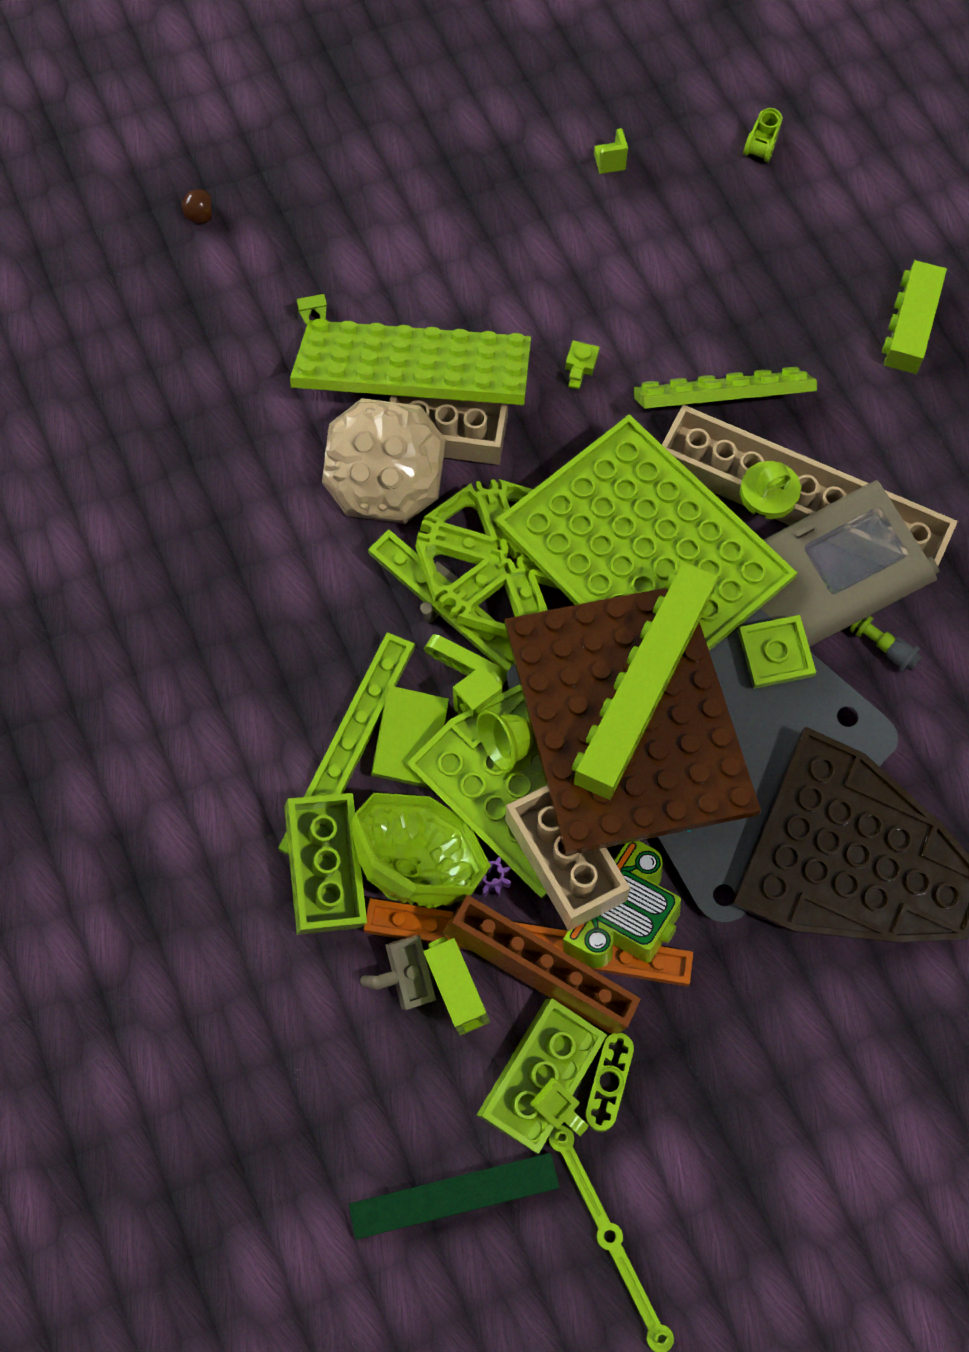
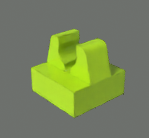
(310, 303)

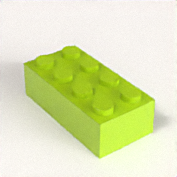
(324, 864)

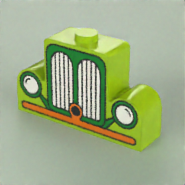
(635, 925)

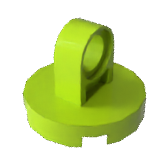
(770, 489)

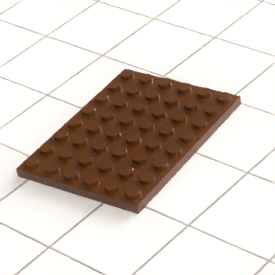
(689, 758)

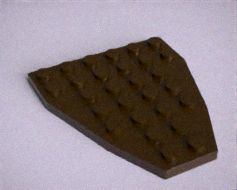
(854, 854)

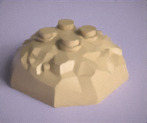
(383, 461)

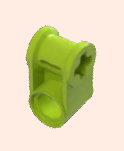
(764, 134)

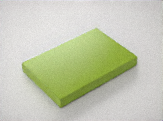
(405, 727)

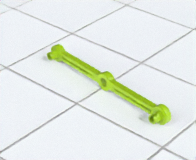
(658, 1336)

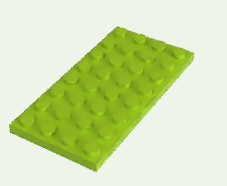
(413, 362)

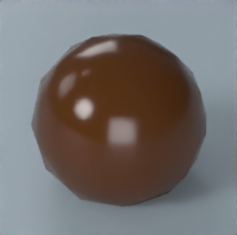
(197, 206)

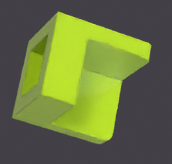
(612, 156)

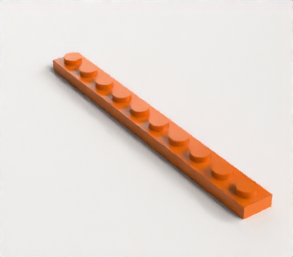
(406, 920)

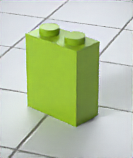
(456, 985)

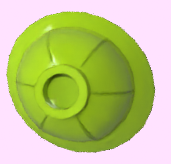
(505, 738)

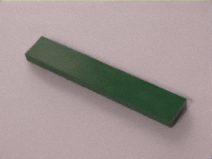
(453, 1196)

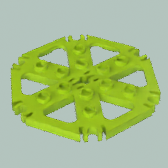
(485, 551)

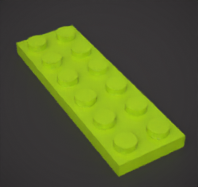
(729, 388)

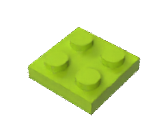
(776, 651)

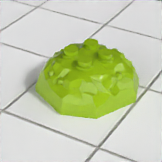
(417, 850)

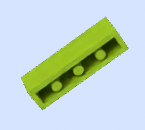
(914, 317)

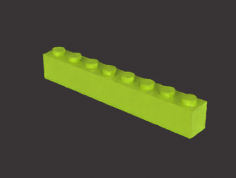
(644, 682)

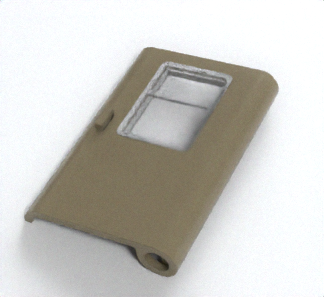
(849, 564)

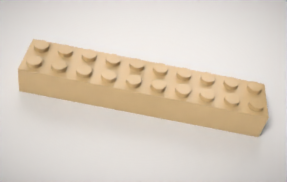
(723, 454)

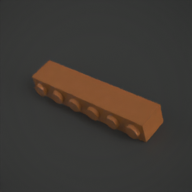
(541, 965)

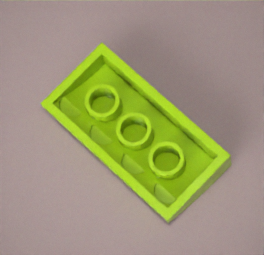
(554, 1046)

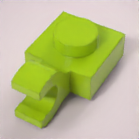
(581, 361)
(558, 1107)

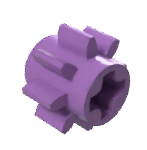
(498, 882)

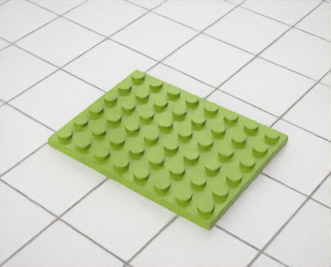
(632, 516)

